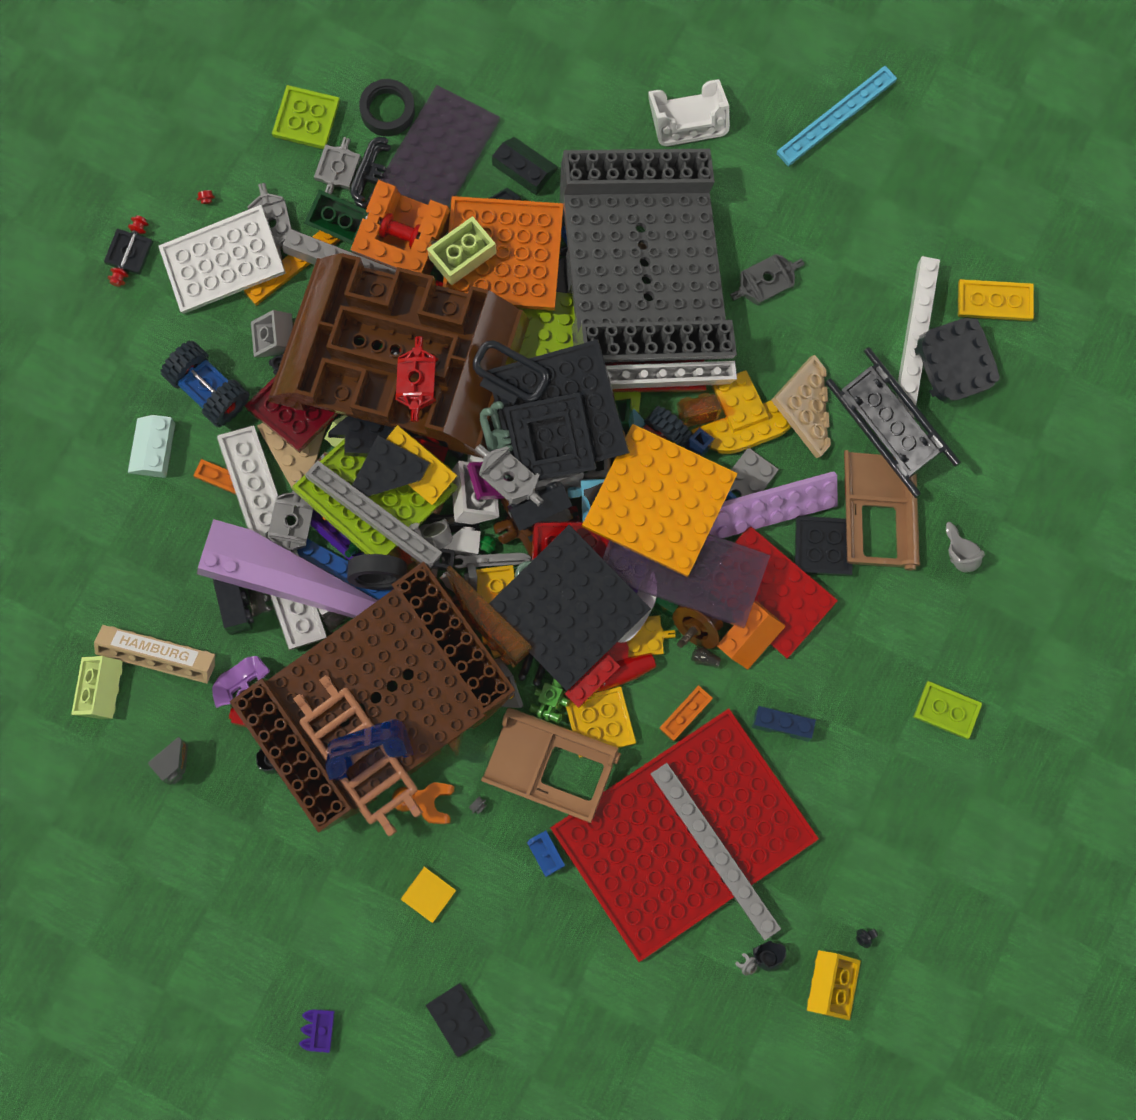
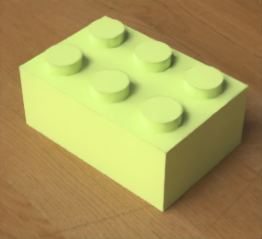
(462, 250)

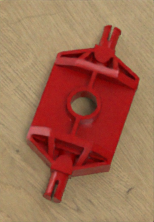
(419, 393)

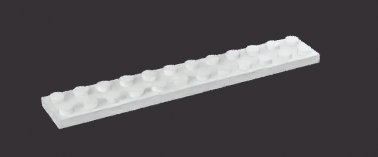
(257, 500)

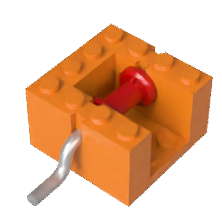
(400, 230)

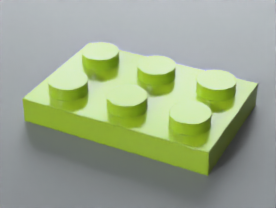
(947, 710)

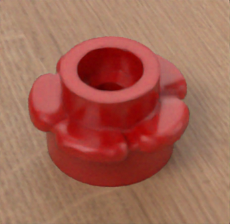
(205, 196)

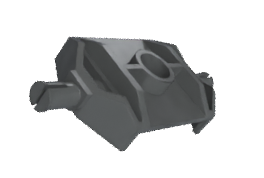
(757, 289)

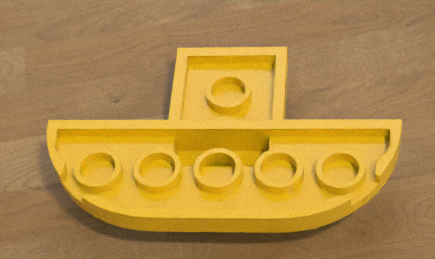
(746, 420)

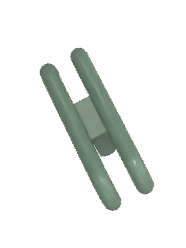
(497, 438)

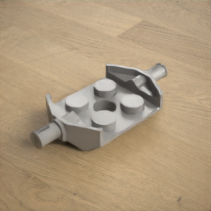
(275, 209)
(293, 536)

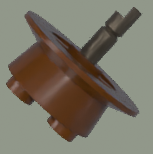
(696, 627)

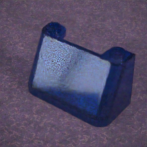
(390, 734)

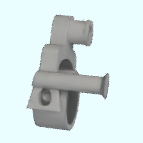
(435, 533)

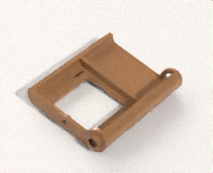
(874, 483)
(525, 752)

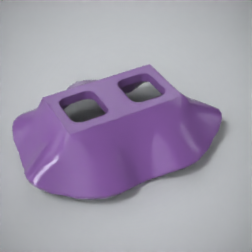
(237, 678)

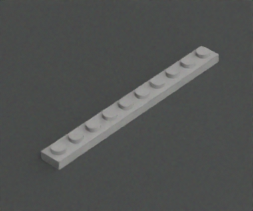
(715, 851)

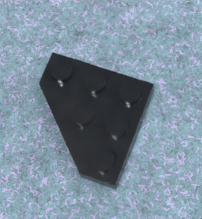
(389, 468)

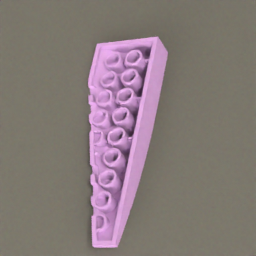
(261, 565)

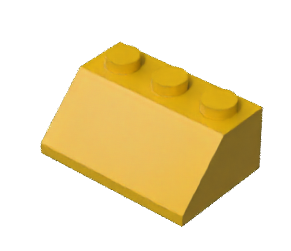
(833, 985)

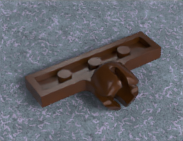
(512, 531)

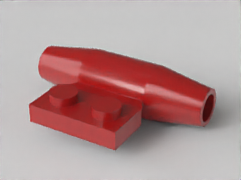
(631, 667)

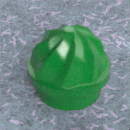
(487, 545)

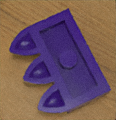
(319, 1030)

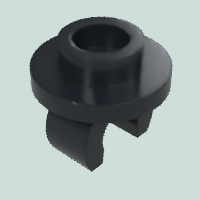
(864, 938)

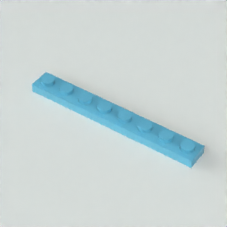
(836, 116)

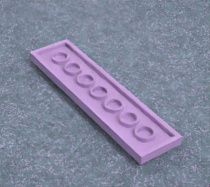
(776, 505)

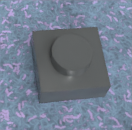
(471, 576)

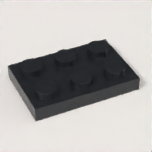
(458, 1020)

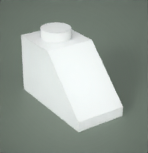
(465, 542)

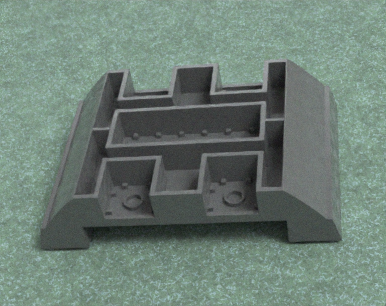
(669, 196)

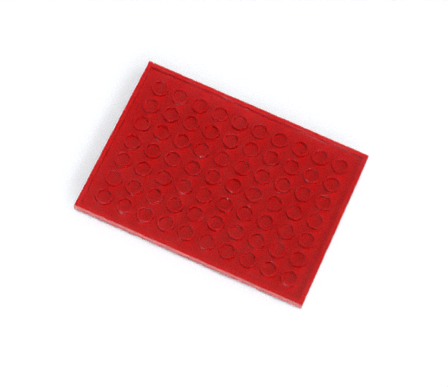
(646, 860)

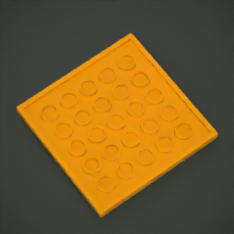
(660, 500)

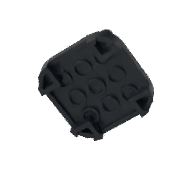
(957, 360)

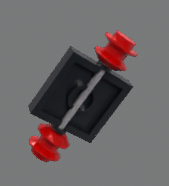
(128, 251)

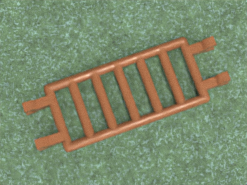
(349, 786)

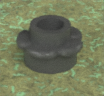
(478, 805)

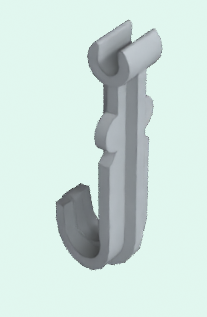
(493, 559)

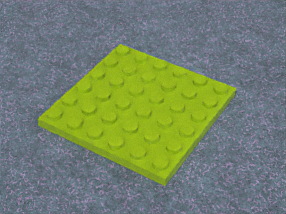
(400, 502)

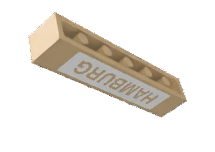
(154, 653)

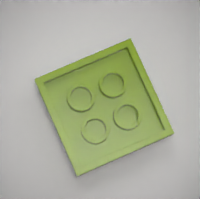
(305, 117)

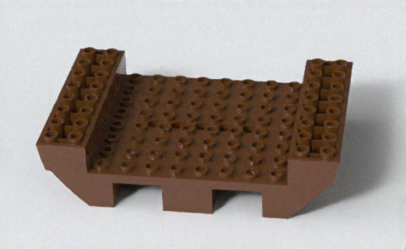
(356, 302)
(408, 628)

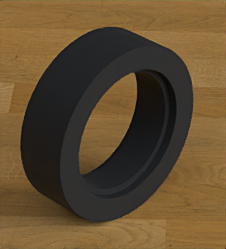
(382, 87)
(375, 571)

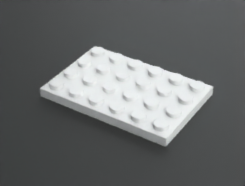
(222, 259)

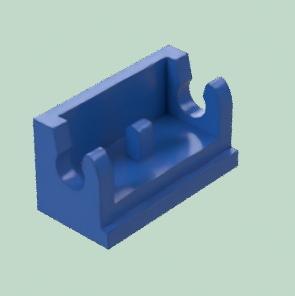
(545, 853)

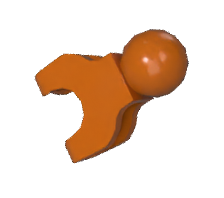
(425, 800)

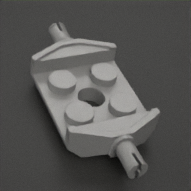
(501, 463)

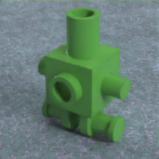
(552, 698)

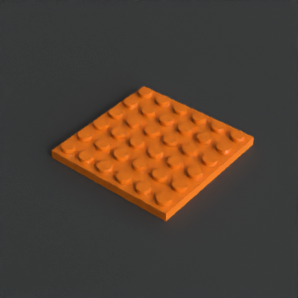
(526, 247)

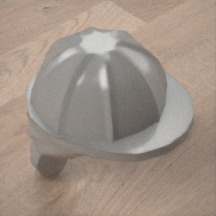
(963, 552)

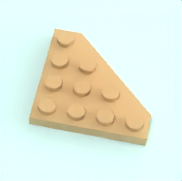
(804, 405)
(292, 463)

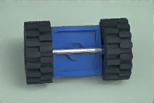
(216, 395)

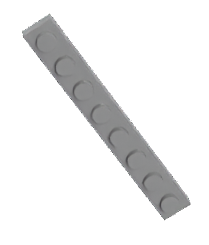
(373, 514)

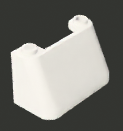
(691, 116)

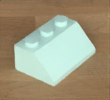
(152, 446)

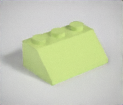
(97, 687)

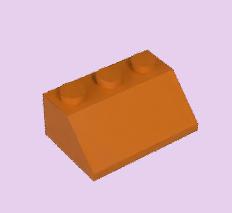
(748, 643)

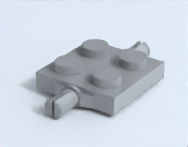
(337, 166)

